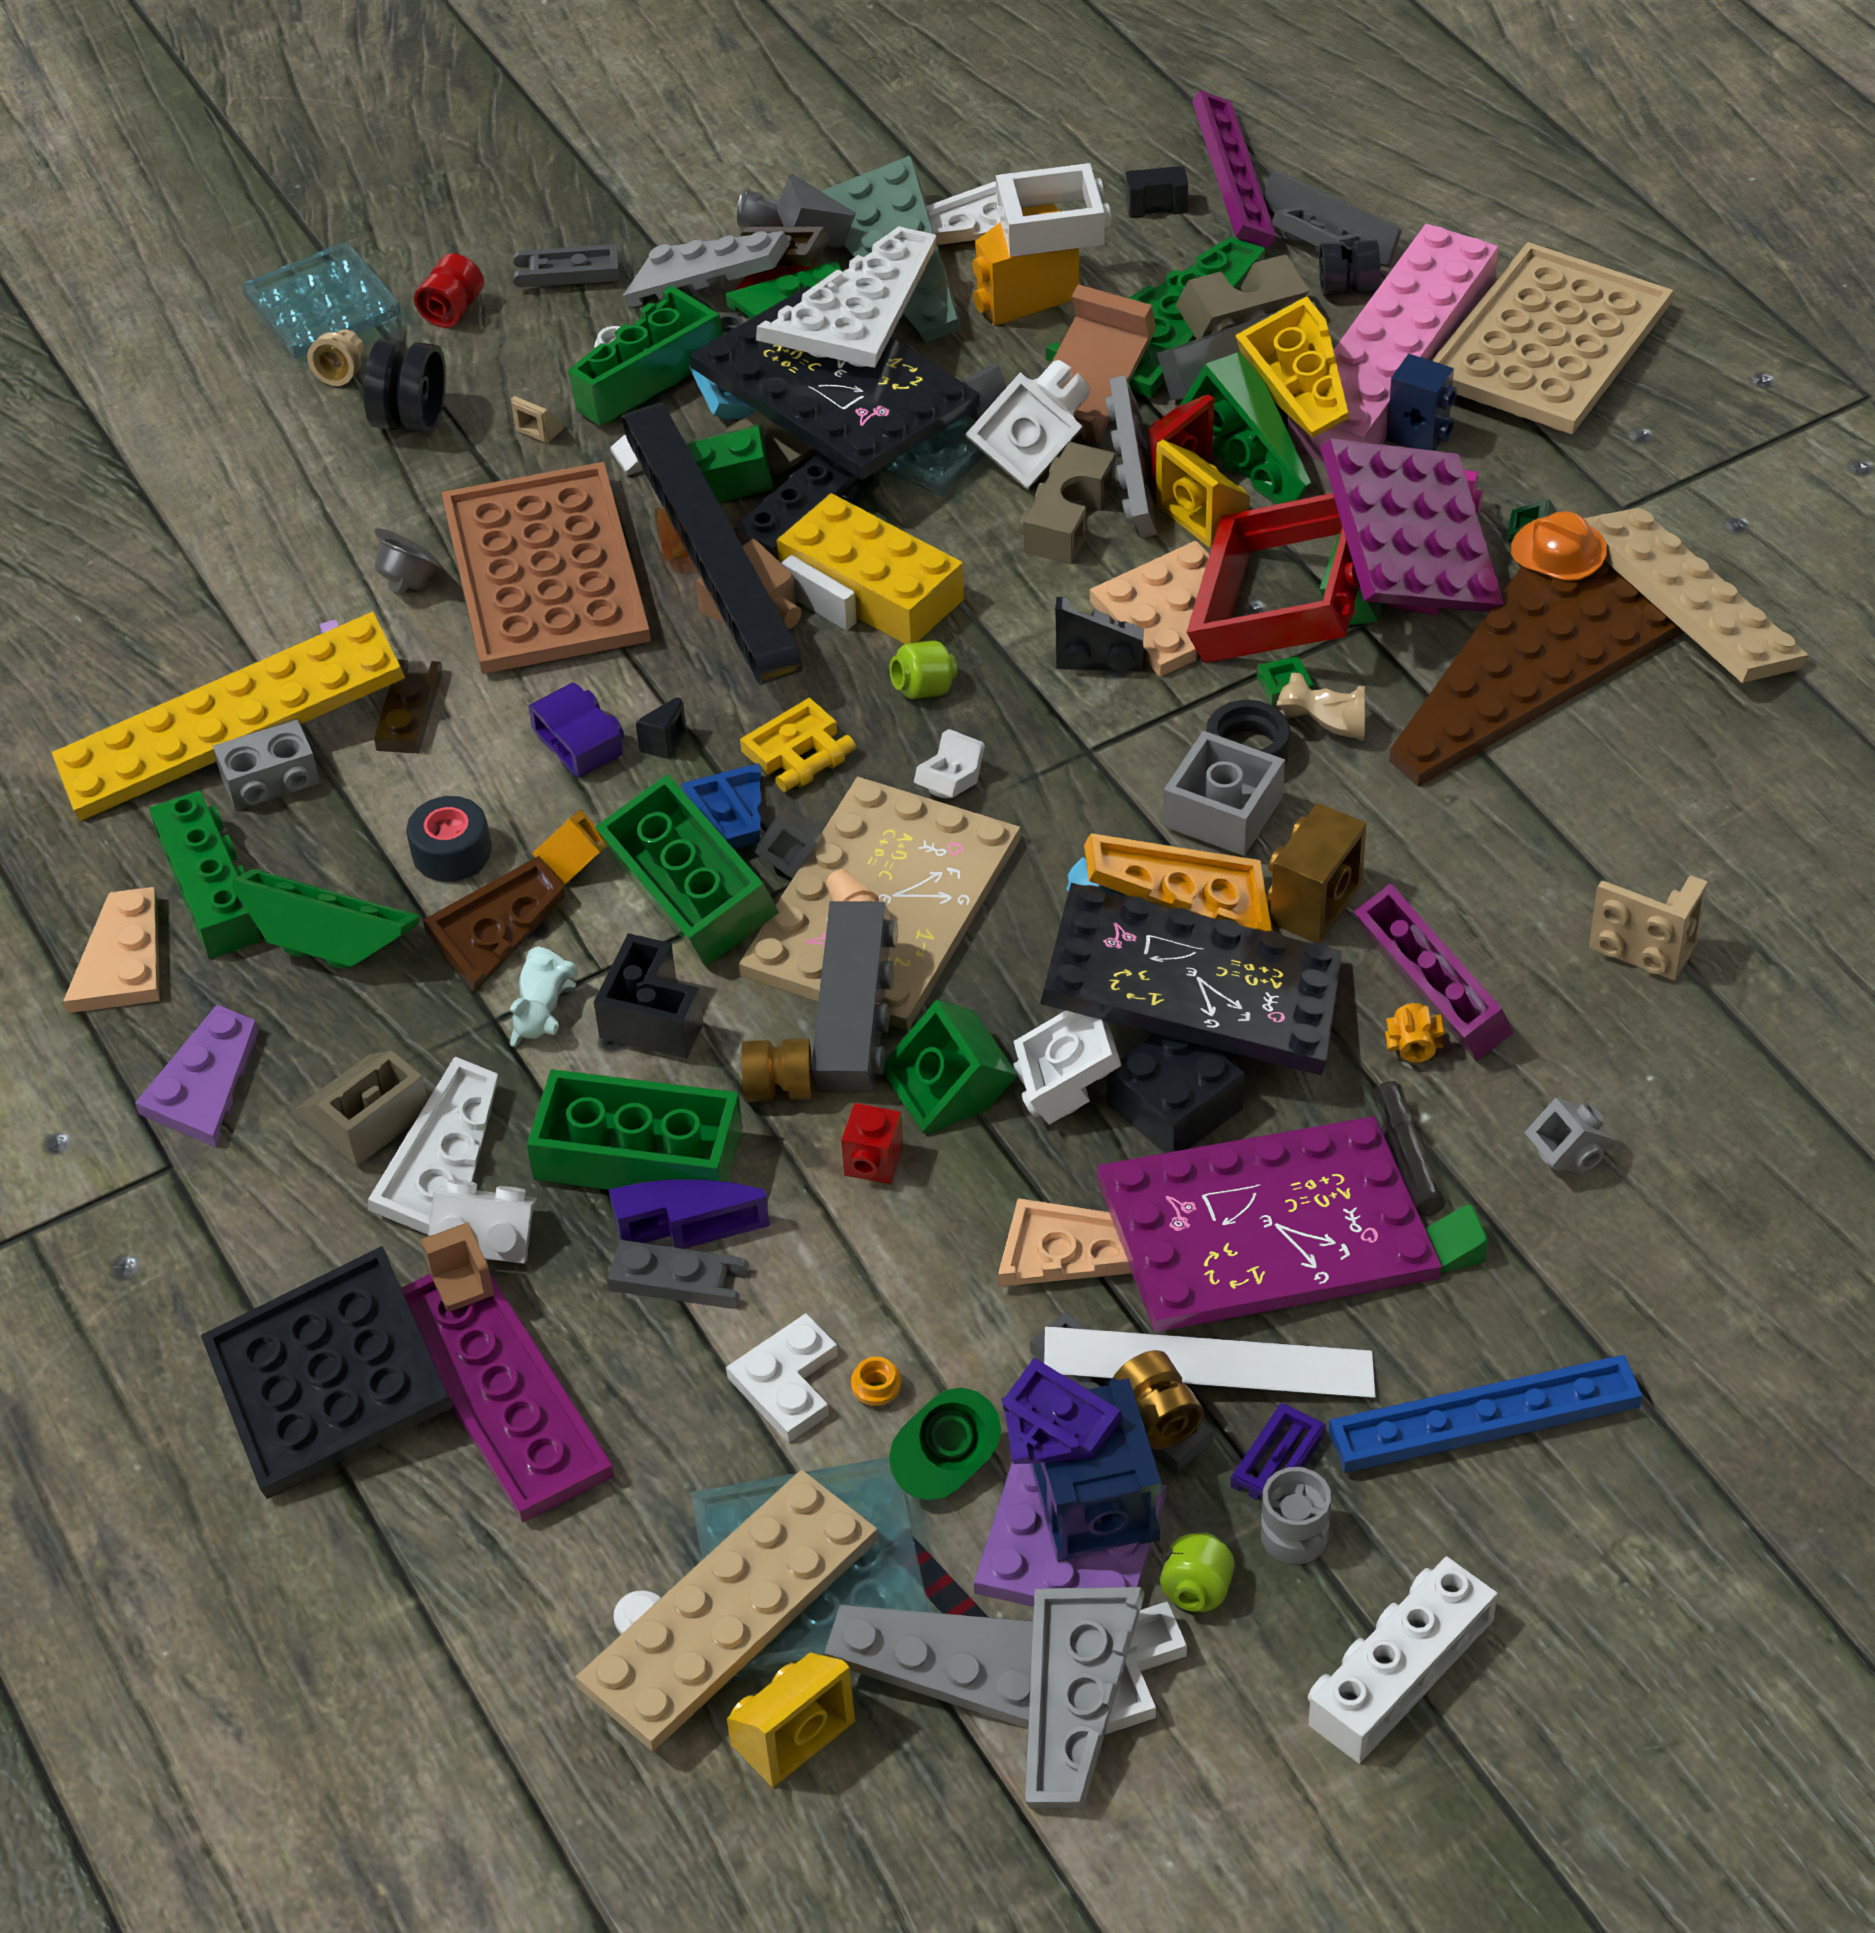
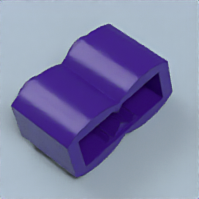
(576, 729)

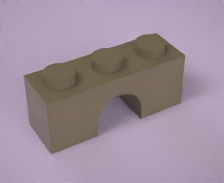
(1214, 305)
(1057, 519)

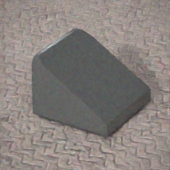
(989, 384)

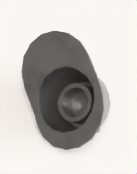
(403, 562)

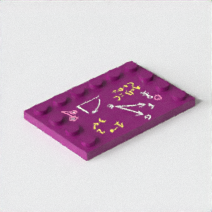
(1266, 1223)

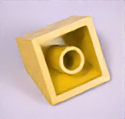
(1195, 491)
(793, 1716)

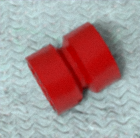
(449, 290)

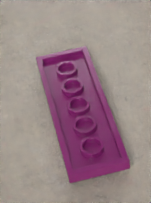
(509, 1400)

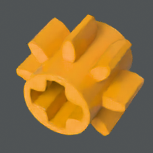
(1414, 1032)

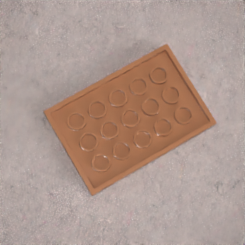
(544, 567)

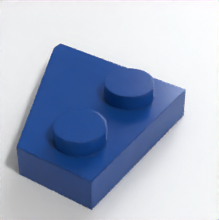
(730, 803)

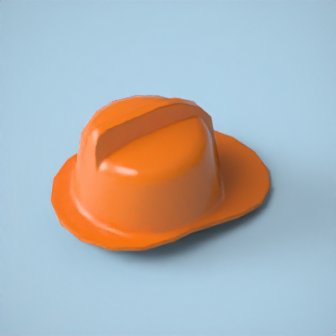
(1560, 547)

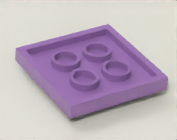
(1023, 1558)

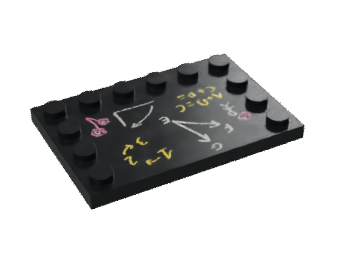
(840, 409)
(1194, 978)

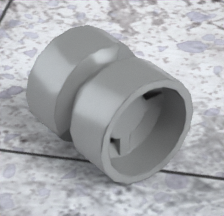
(1295, 1515)

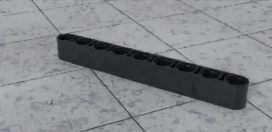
(712, 544)

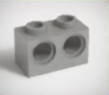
(266, 764)

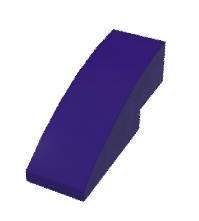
(687, 1211)

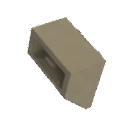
(366, 1105)

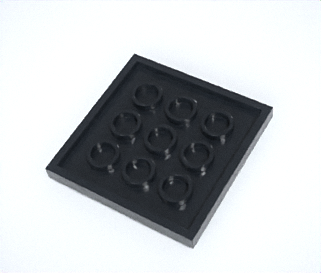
(325, 1372)

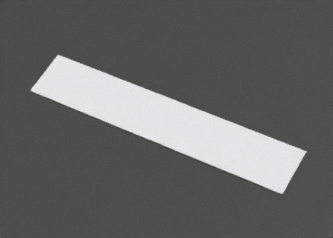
(1216, 1361)

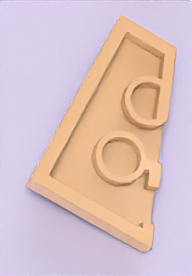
(120, 956)
(1060, 1244)

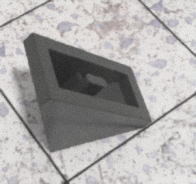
(808, 207)

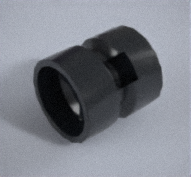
(1349, 267)

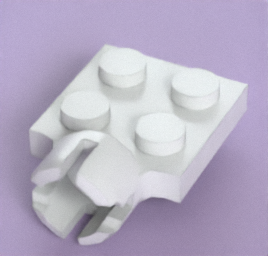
(1031, 422)

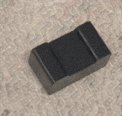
(1156, 191)

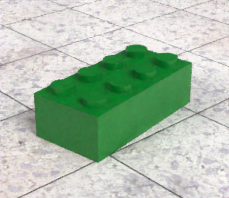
(687, 870)
(631, 1131)

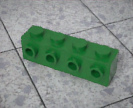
(204, 872)

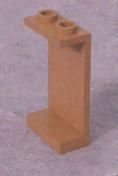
(1102, 345)

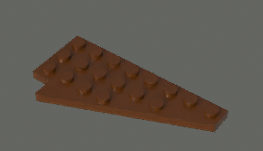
(1527, 660)

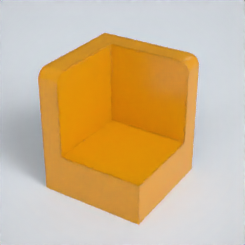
(571, 847)

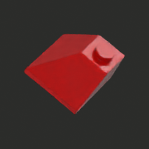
(1186, 427)

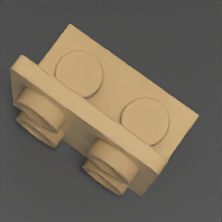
(1646, 930)

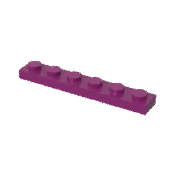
(1234, 169)

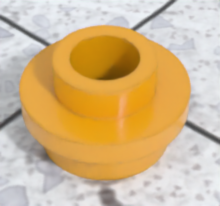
(876, 1370)

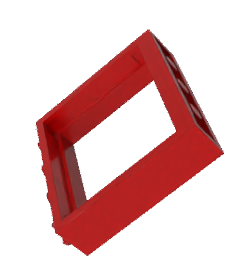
(1238, 534)

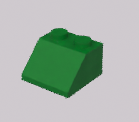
(734, 462)
(948, 1067)

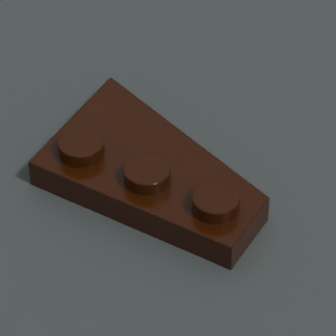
(494, 920)

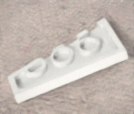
(438, 1147)

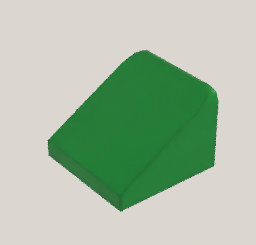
(1458, 1239)

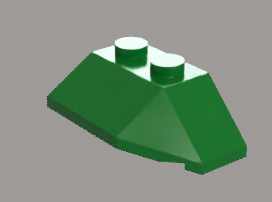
(318, 920)

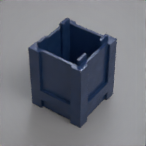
(1104, 1497)

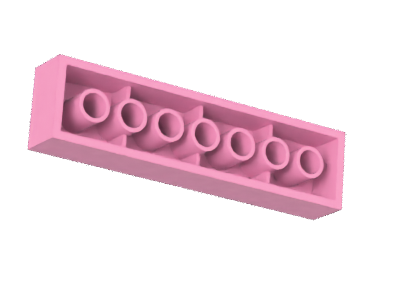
(1409, 313)

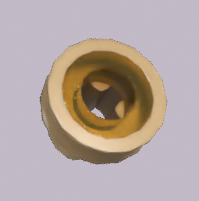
(336, 357)

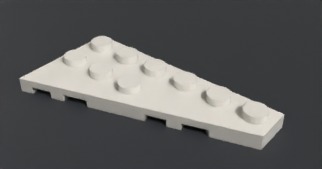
(856, 309)

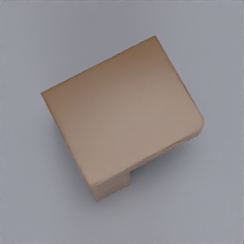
(457, 1267)

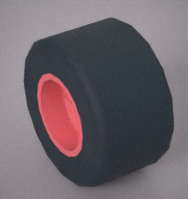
(449, 838)

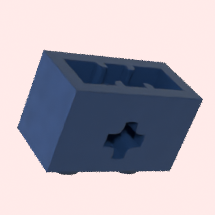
(1421, 404)

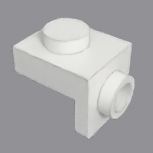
(954, 766)

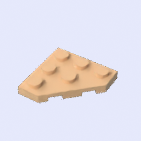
(1160, 601)

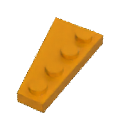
(1181, 878)

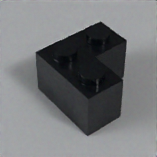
(644, 1003)

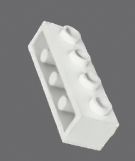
(1401, 1658)

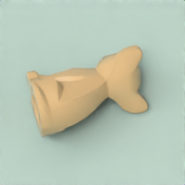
(1333, 710)

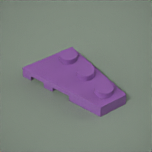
(200, 1078)

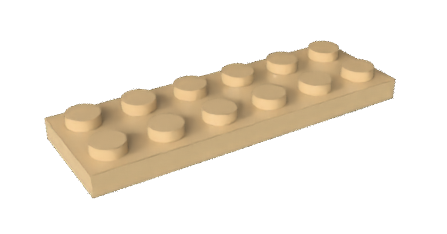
(1696, 597)
(726, 1610)

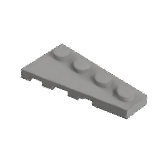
(705, 262)
(1132, 445)
(943, 1656)
(1075, 1676)

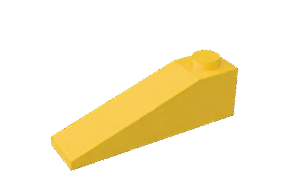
(1298, 365)

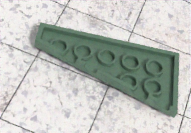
(891, 199)

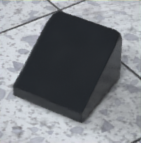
(662, 729)

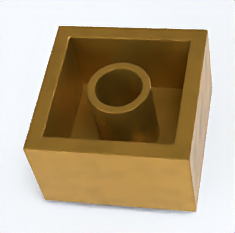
(1316, 872)

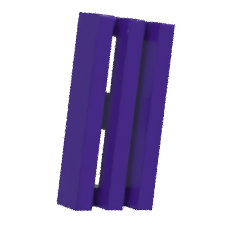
(1317, 1431)

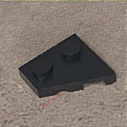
(1096, 641)

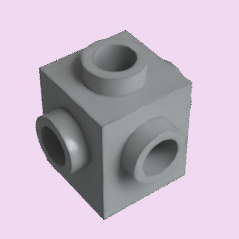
(1570, 1136)

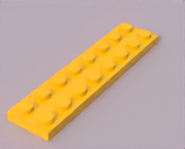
(182, 731)

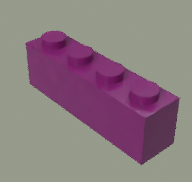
(1434, 972)

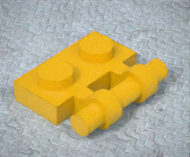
(791, 735)

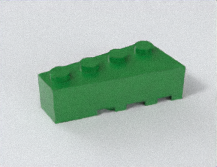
(643, 357)

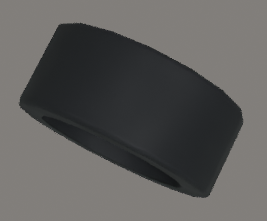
(1253, 717)

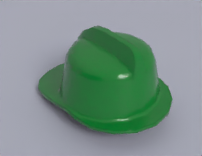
(944, 1443)

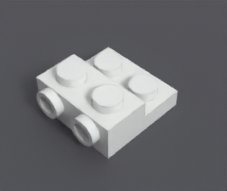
(1061, 1061)

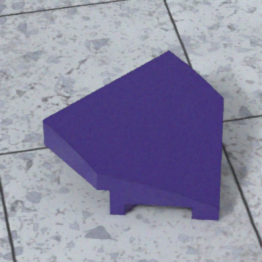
(1055, 1417)

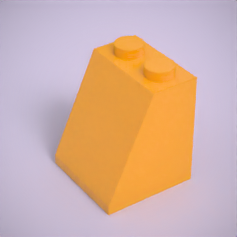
(1022, 283)

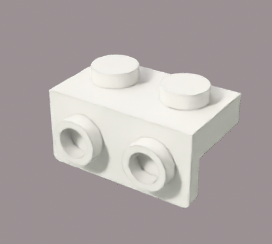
(497, 1219)

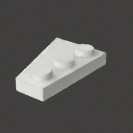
(965, 215)

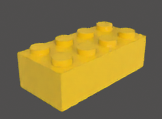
(896, 578)

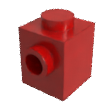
(872, 1143)

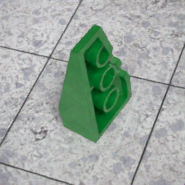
(1250, 429)

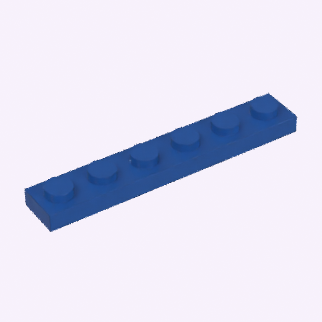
(1484, 1413)

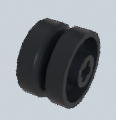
(405, 386)

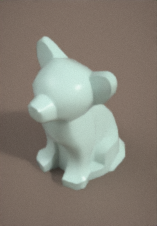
(540, 983)

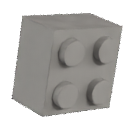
(1223, 793)

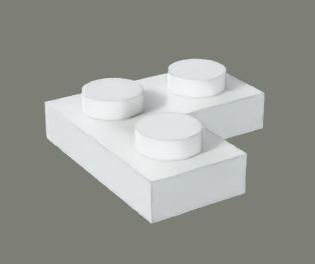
(775, 1374)
(1153, 1644)

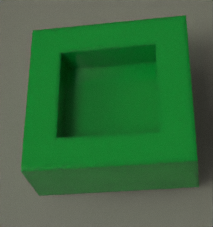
(1276, 675)

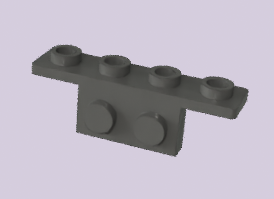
(1322, 218)

